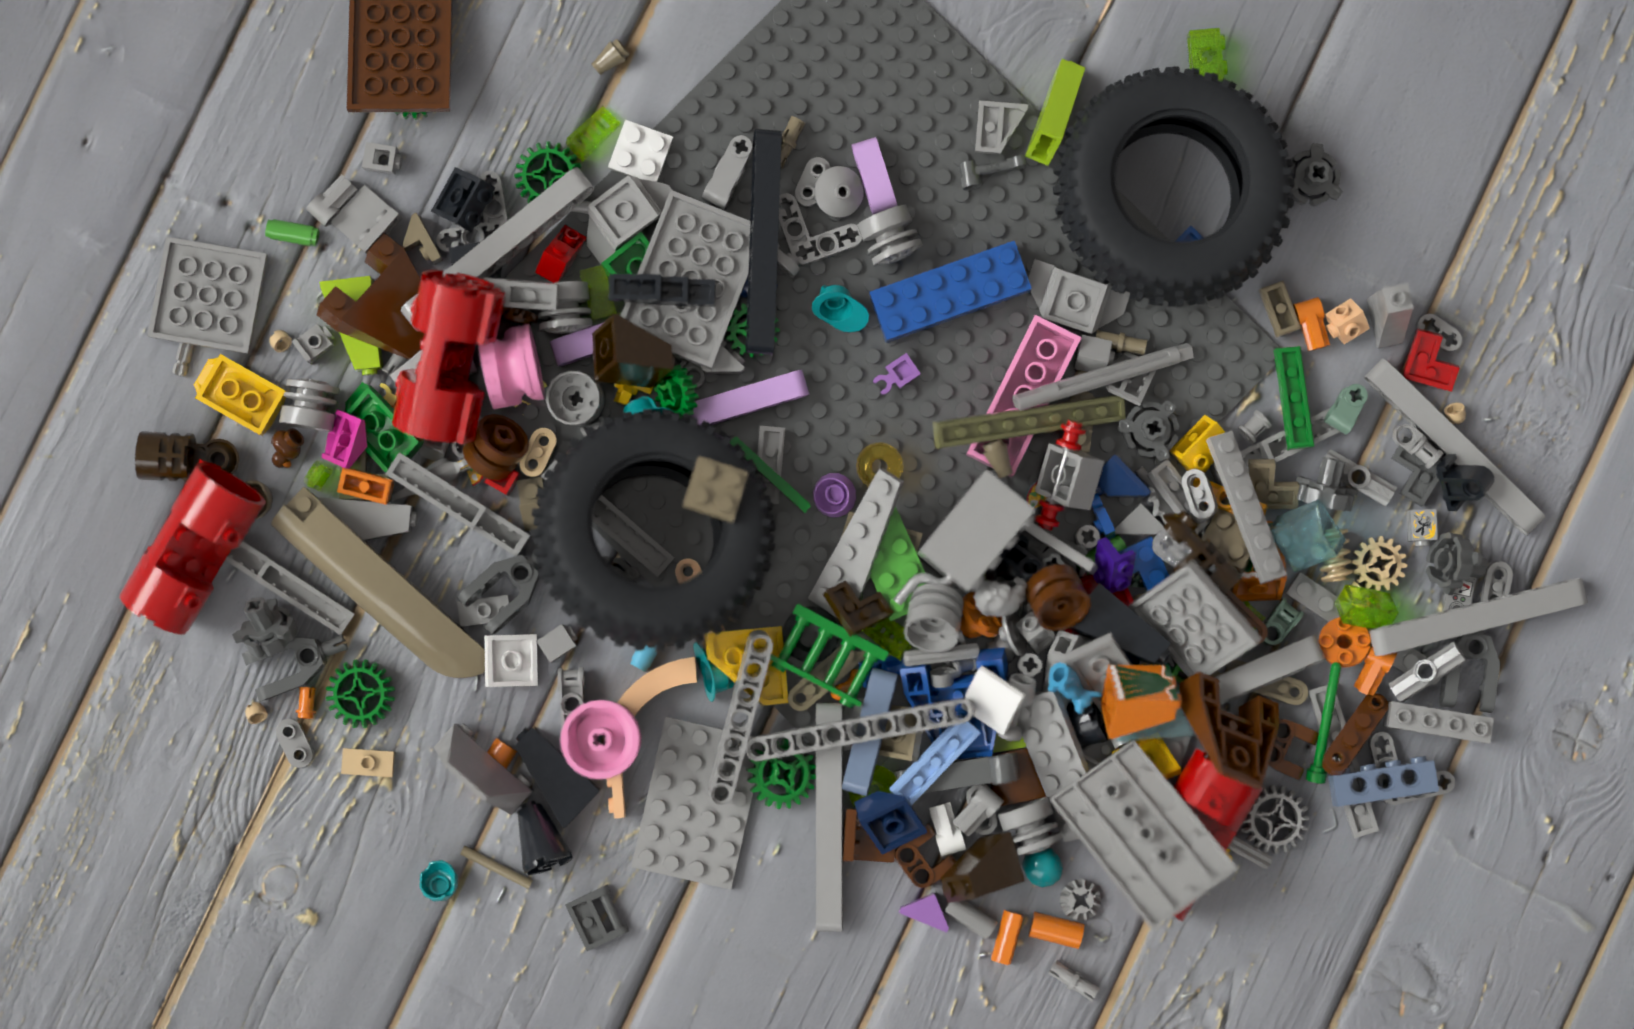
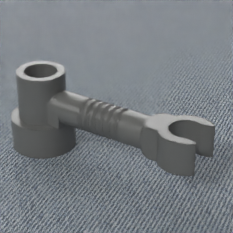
(971, 173)

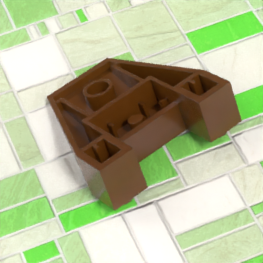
(377, 313)
(1234, 743)

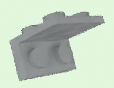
(366, 219)

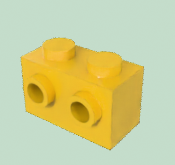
(1193, 449)

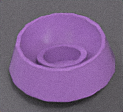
(836, 487)

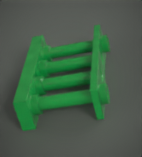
(827, 630)

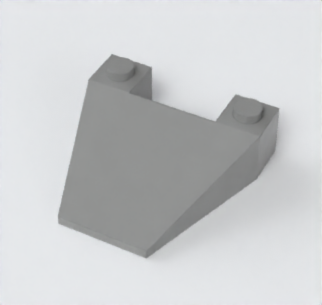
(481, 771)

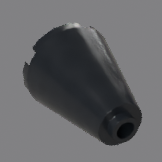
(1088, 725)
(540, 840)

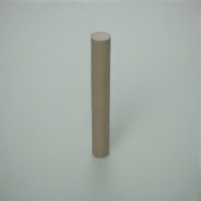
(496, 867)

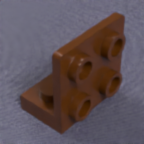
(859, 844)

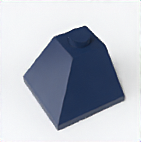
(1120, 481)
(889, 820)

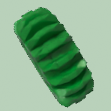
(537, 175)
(358, 681)

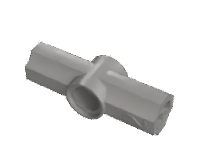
(1372, 486)
(1441, 663)

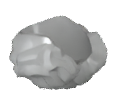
(1000, 598)

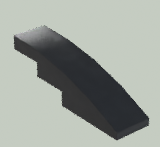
(662, 290)

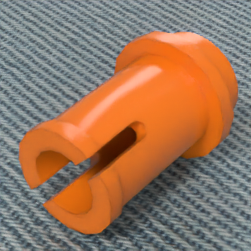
(306, 702)

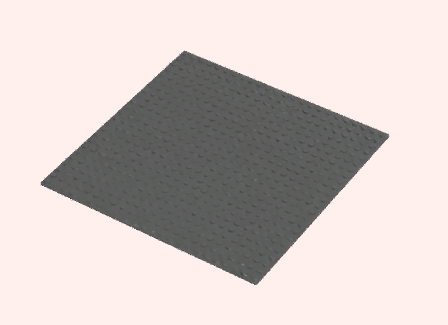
(917, 88)

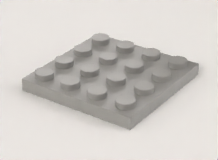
(207, 295)
(1196, 620)

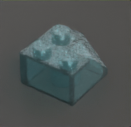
(1307, 535)

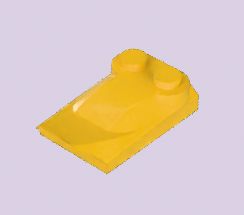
(239, 394)

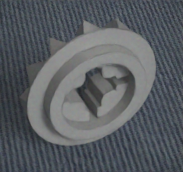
(1068, 901)

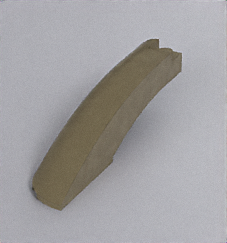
(378, 587)

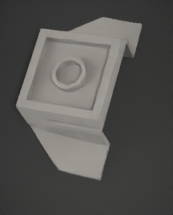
(623, 214)
(1074, 298)

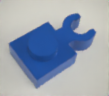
(1102, 522)

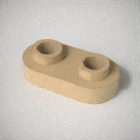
(538, 452)

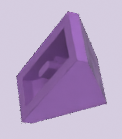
(926, 911)

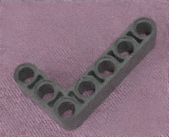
(976, 771)

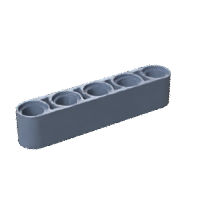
(865, 754)

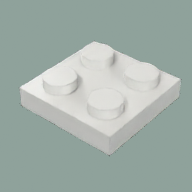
(640, 152)
(511, 660)

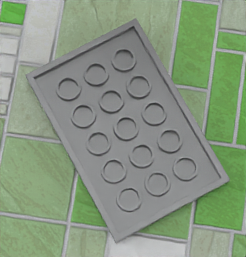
(695, 244)
(681, 825)

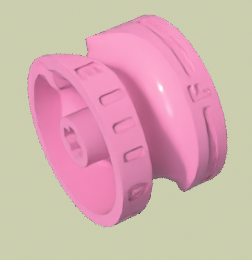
(512, 368)
(581, 741)

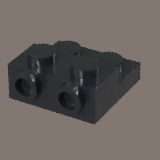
(463, 199)

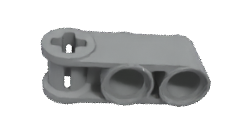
(728, 173)
(569, 689)

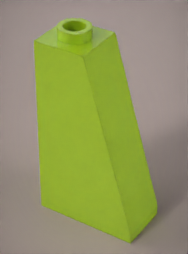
(1055, 112)
(363, 356)

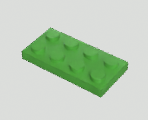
(895, 564)

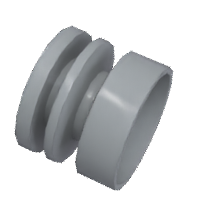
(890, 235)
(568, 313)
(309, 405)
(563, 407)
(934, 617)
(1030, 826)

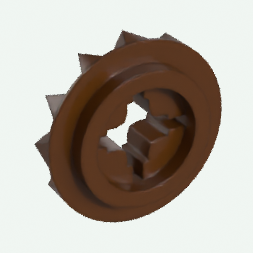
(518, 315)

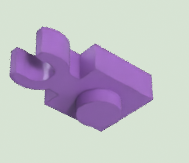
(900, 372)

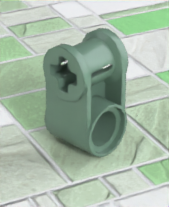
(1344, 411)
(1283, 620)

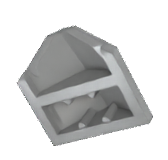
(1133, 388)

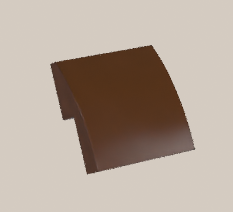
(1026, 787)

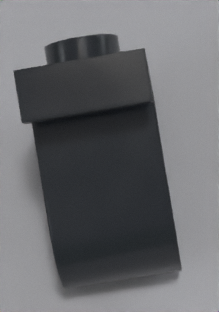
(1462, 482)
(1016, 562)

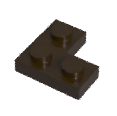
(856, 614)

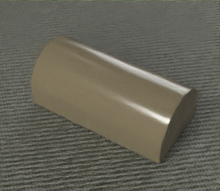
(1279, 309)

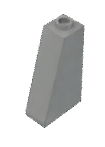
(1390, 314)
(373, 519)

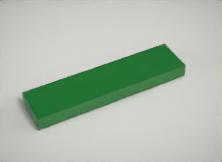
(1294, 398)
(773, 477)

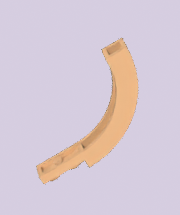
(643, 690)

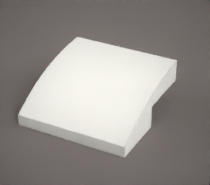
(993, 700)

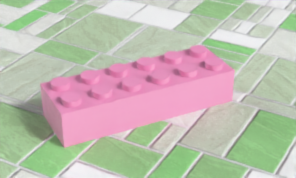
(1037, 362)

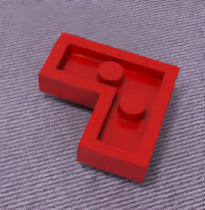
(1423, 365)

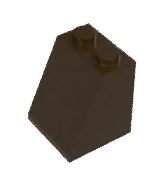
(629, 354)
(983, 869)

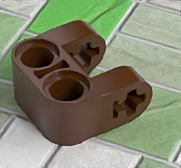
(1283, 743)
(918, 862)

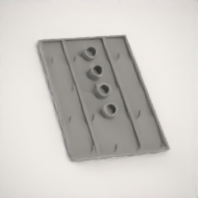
(1143, 834)

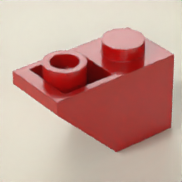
(560, 254)

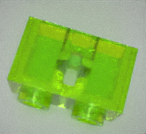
(1207, 40)
(1365, 607)

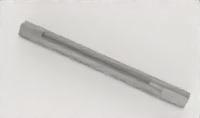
(1103, 376)

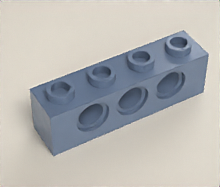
(1423, 782)

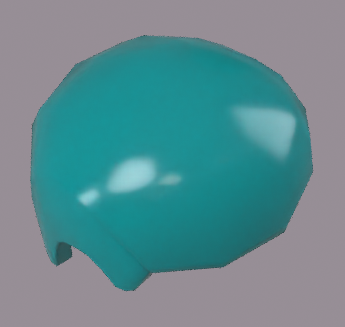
(1043, 868)
(438, 881)

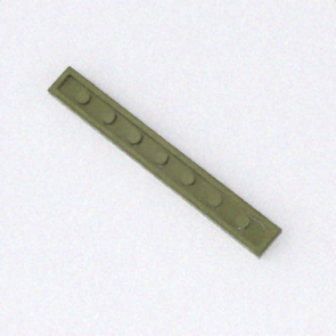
(1027, 421)

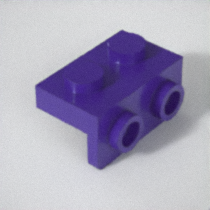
(1113, 569)

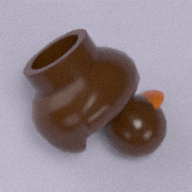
(287, 445)

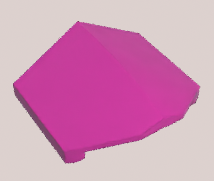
(346, 440)

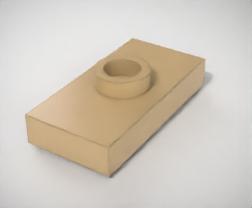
(368, 762)

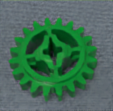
(792, 792)

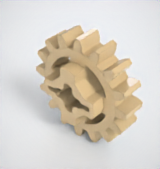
(1383, 574)

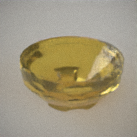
(878, 451)

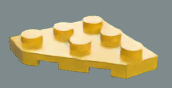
(726, 654)

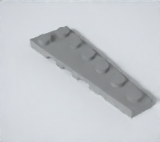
(861, 540)

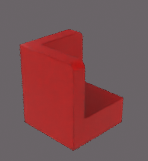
(505, 485)

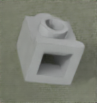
(373, 154)
(310, 352)

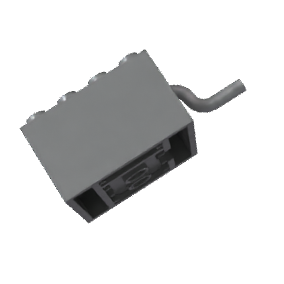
(972, 537)

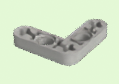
(491, 221)
(804, 239)
(1389, 747)

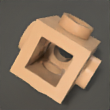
(1346, 321)

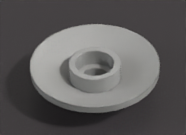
(827, 190)
(1010, 634)

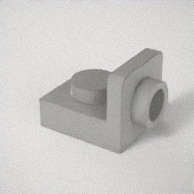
(1034, 633)

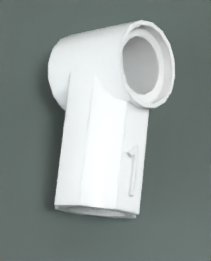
(947, 833)

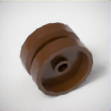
(497, 447)
(1057, 597)

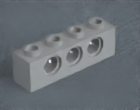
(1439, 722)

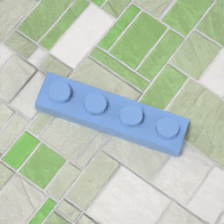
(935, 761)

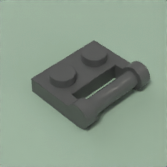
(589, 921)

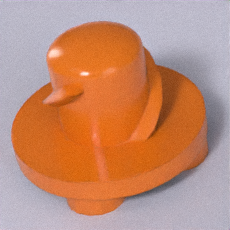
(975, 624)
(1344, 643)

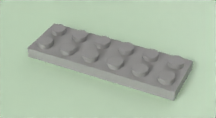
(1052, 748)

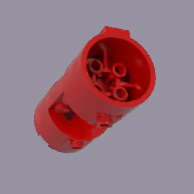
(437, 396)
(191, 547)
(1215, 800)

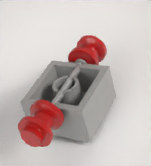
(1067, 476)

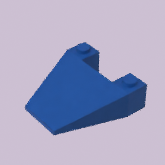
(919, 692)

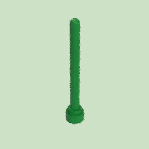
(1316, 772)

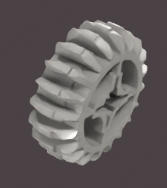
(1271, 830)

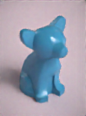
(1066, 681)

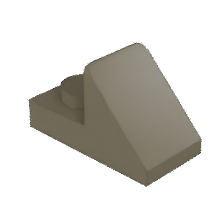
(417, 235)
(528, 500)

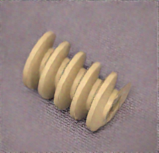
(1336, 566)

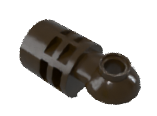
(176, 456)
(1204, 553)

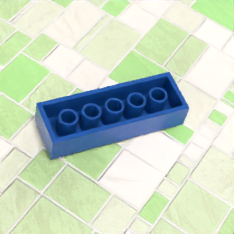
(950, 291)

